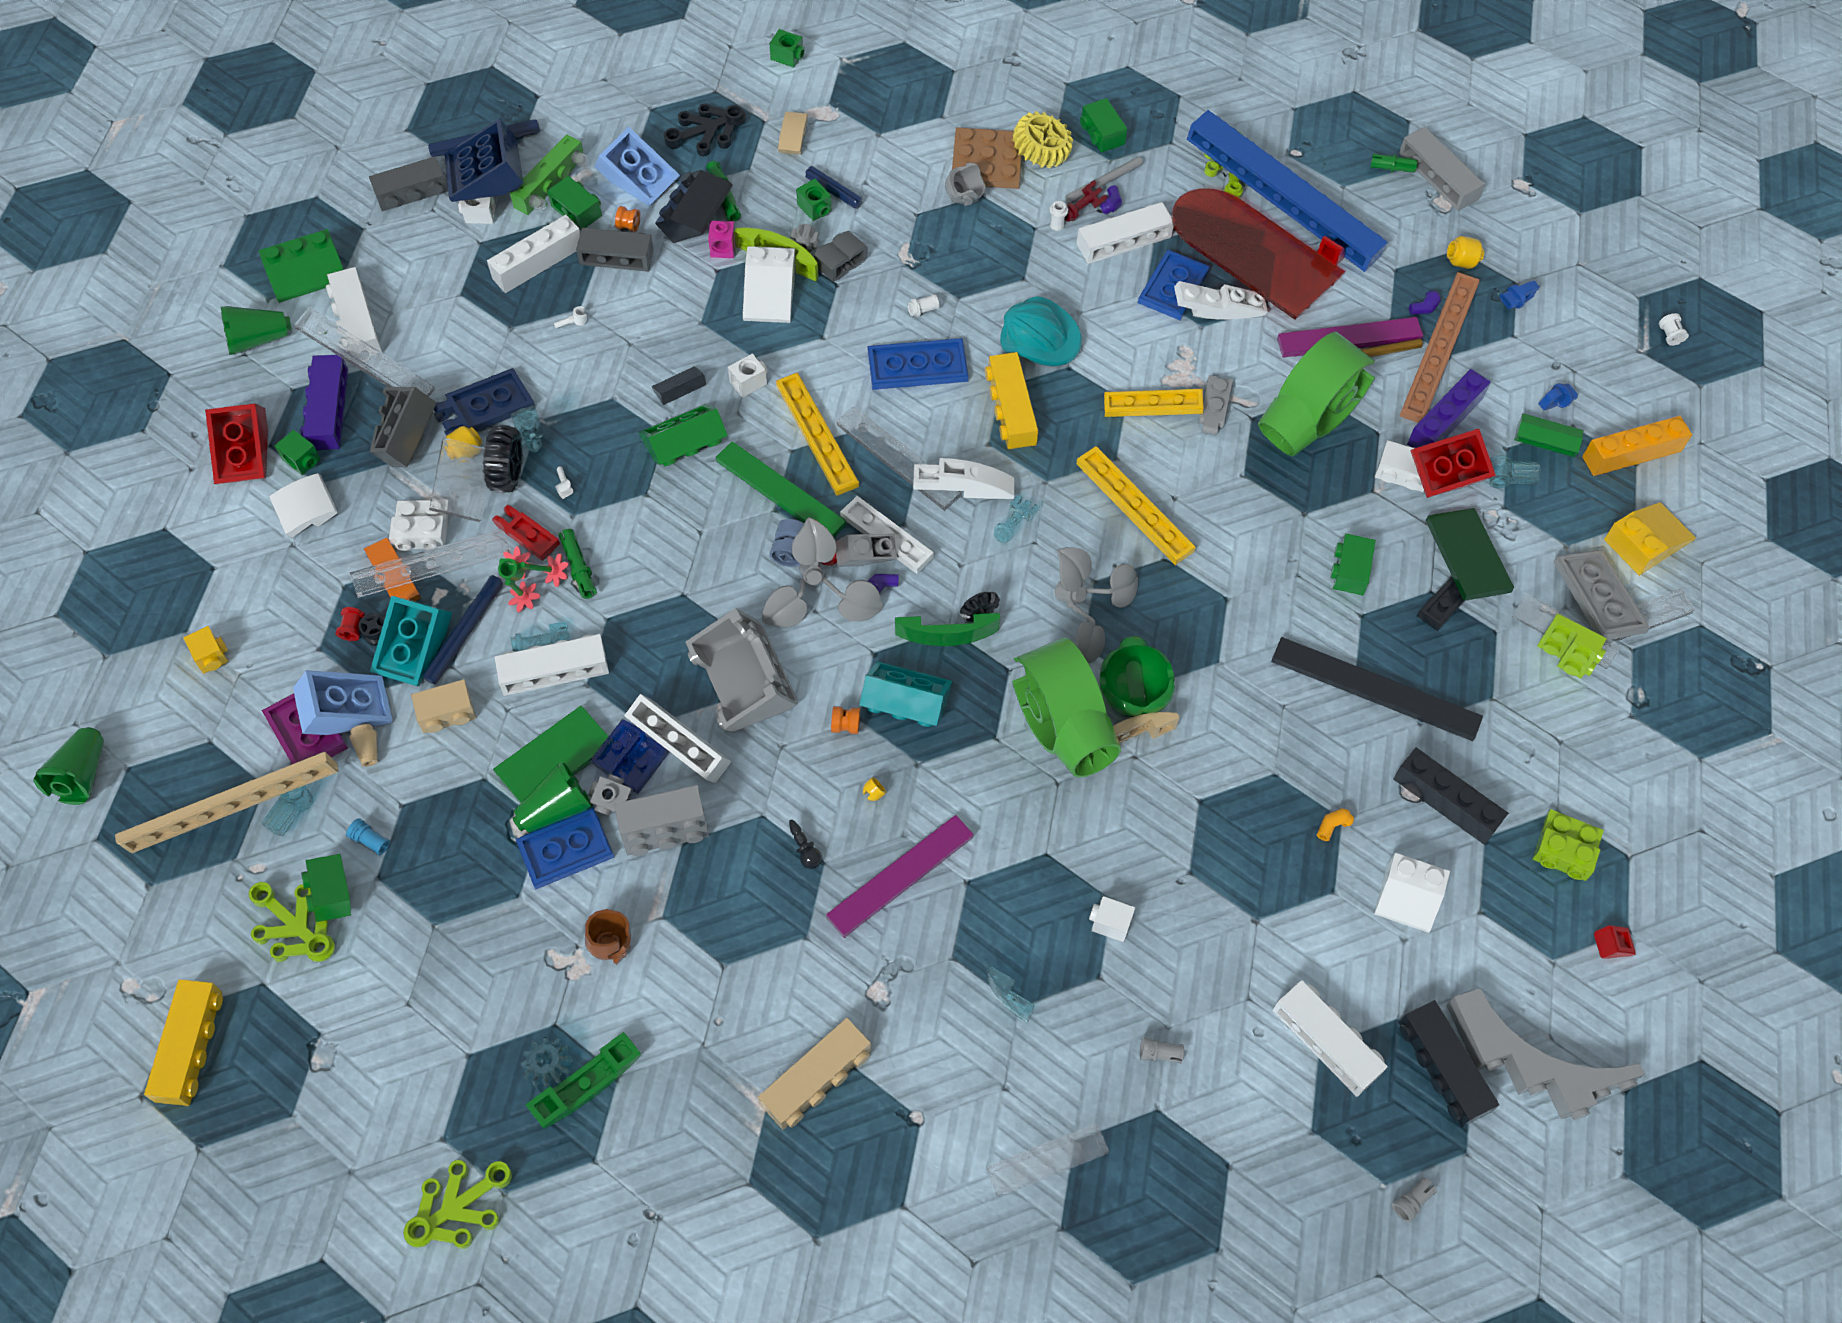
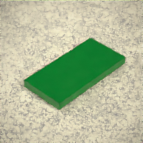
(568, 741)

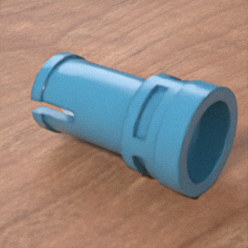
(362, 833)

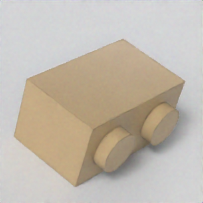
(443, 706)

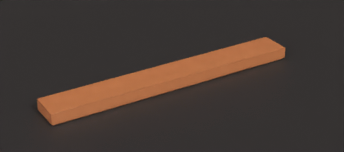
(1439, 348)

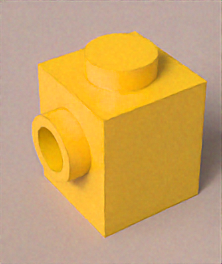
(206, 649)

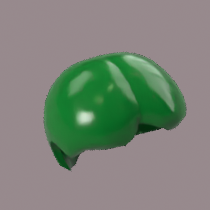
(1136, 678)

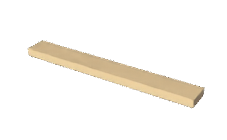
(227, 802)

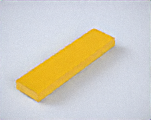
(1153, 402)

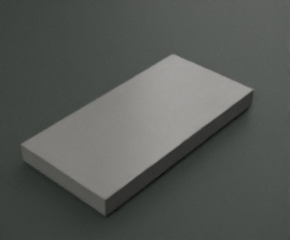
(1601, 594)

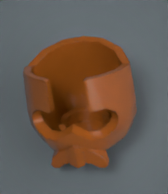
(608, 935)

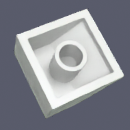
(1411, 892)

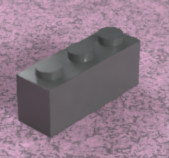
(408, 183)
(615, 249)

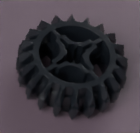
(502, 458)

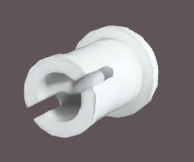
(1058, 212)
(923, 305)

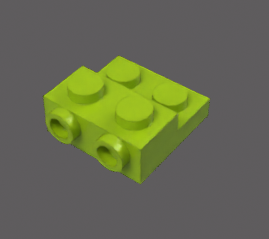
(1574, 644)
(1568, 845)

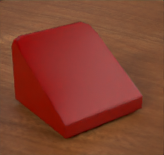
(1331, 250)
(1614, 942)

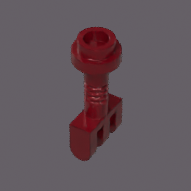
(1090, 197)

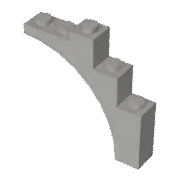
(1494, 1045)

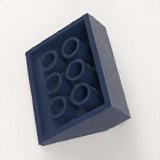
(484, 164)

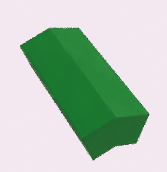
(1549, 435)

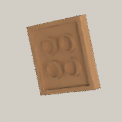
(991, 152)

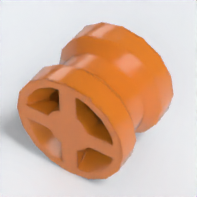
(627, 219)

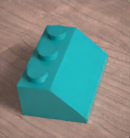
(905, 694)

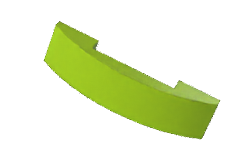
(753, 237)

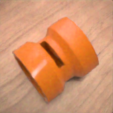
(845, 720)

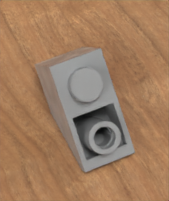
(865, 549)

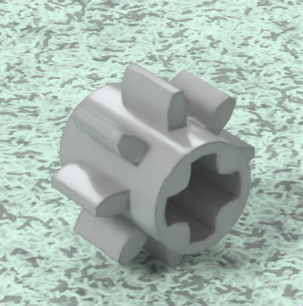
(805, 236)

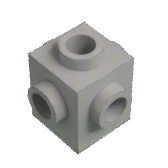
(600, 788)

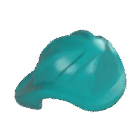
(1041, 332)

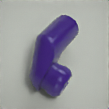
(1113, 202)
(881, 581)

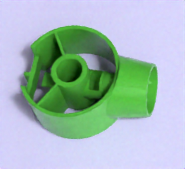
(1317, 394)
(1066, 707)

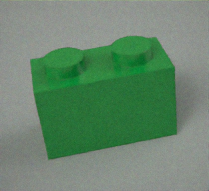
(1103, 125)
(575, 201)
(1353, 564)
(327, 888)

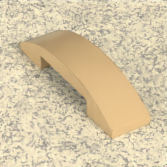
(1155, 723)

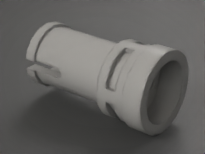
(1155, 1050)
(1409, 1204)

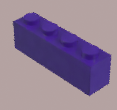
(325, 402)
(1450, 410)

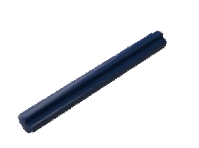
(519, 130)
(463, 629)

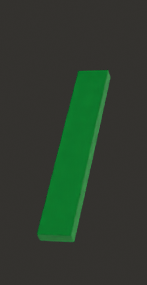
(778, 488)

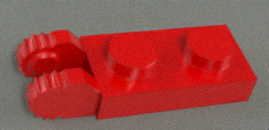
(527, 533)

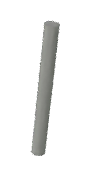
(1106, 178)

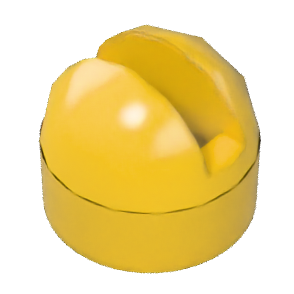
(874, 788)

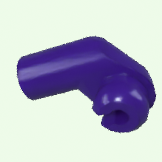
(1427, 306)

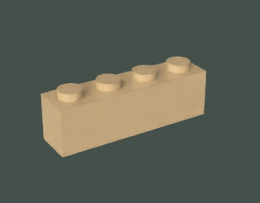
(815, 1074)

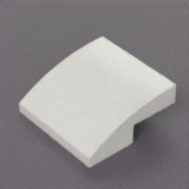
(303, 504)

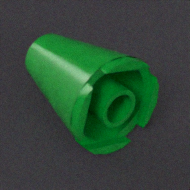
(252, 327)
(72, 768)
(552, 801)

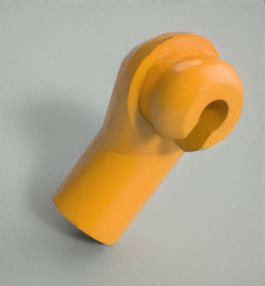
(1333, 819)

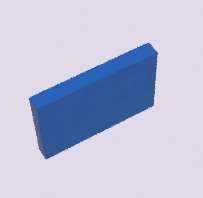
(1160, 291)
(564, 848)

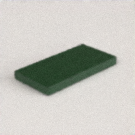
(1469, 554)

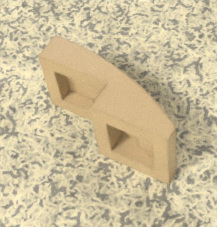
(792, 133)

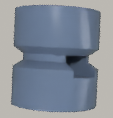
(782, 545)

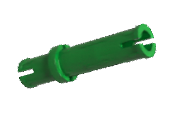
(729, 204)
(580, 571)

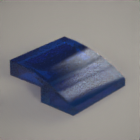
(630, 755)

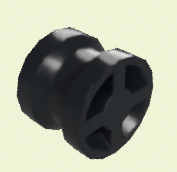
(370, 623)

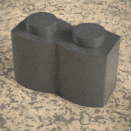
(840, 255)

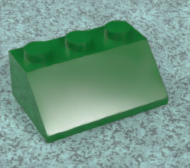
(301, 265)
(684, 434)

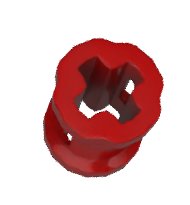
(350, 624)

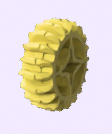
(1042, 139)

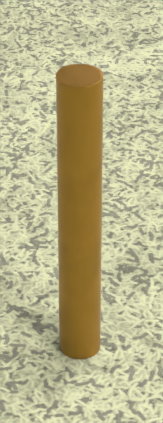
(1393, 348)

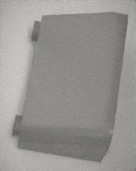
(742, 670)

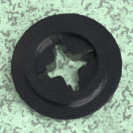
(979, 604)

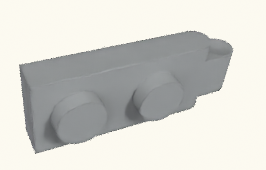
(1215, 404)

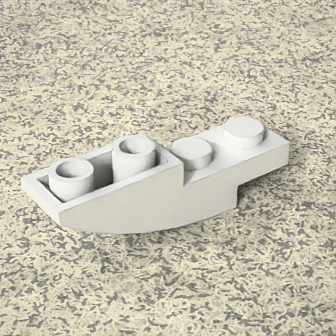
(1220, 304)
(966, 476)

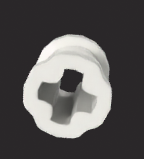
(1673, 329)

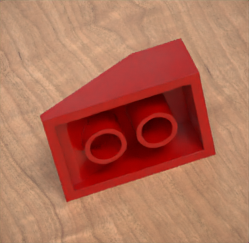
(237, 442)
(1453, 463)

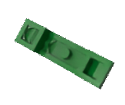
(948, 634)
(585, 1083)

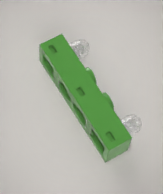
(547, 173)

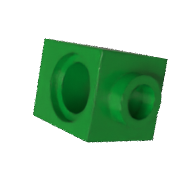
(786, 48)
(814, 200)
(297, 452)

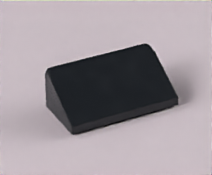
(679, 385)

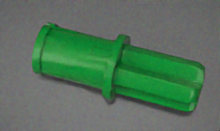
(1393, 163)

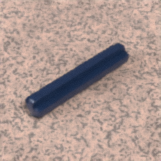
(834, 187)

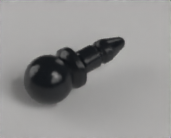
(809, 856)

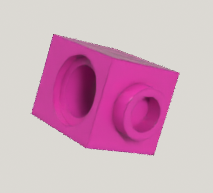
(721, 239)

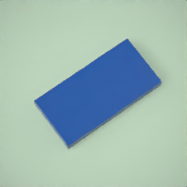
(917, 363)

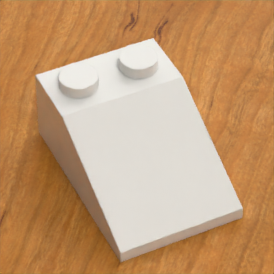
(769, 284)

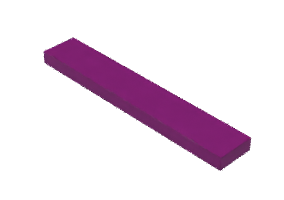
(1360, 335)
(899, 876)

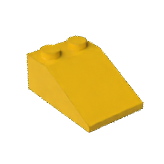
(1648, 537)

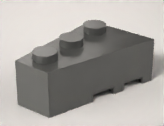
(401, 425)

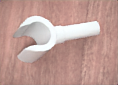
(579, 318)
(563, 488)

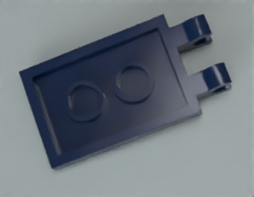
(483, 402)

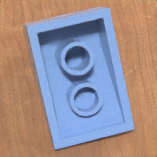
(636, 167)
(340, 701)

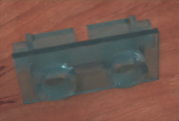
(528, 424)

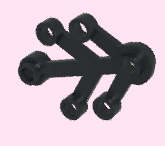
(731, 117)

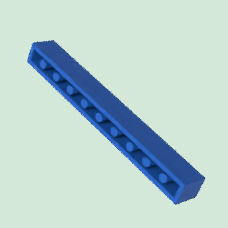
(1285, 189)

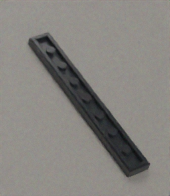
(1377, 689)

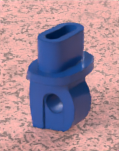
(1518, 295)
(1559, 396)

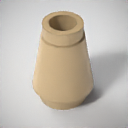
(365, 744)

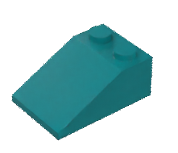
(409, 640)

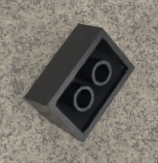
(692, 205)

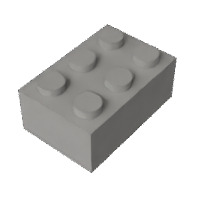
(661, 821)

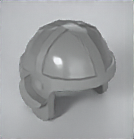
(965, 184)

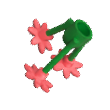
(513, 569)

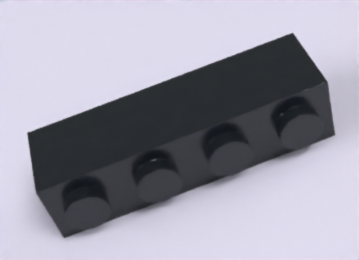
(1450, 795)
(1448, 1064)

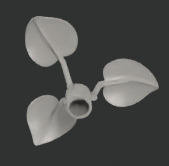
(810, 547)
(1074, 568)

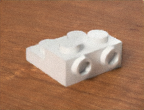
(417, 526)

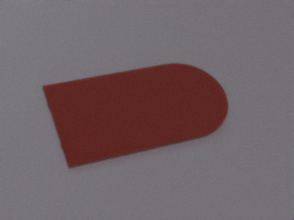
(1253, 249)

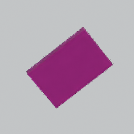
(286, 725)

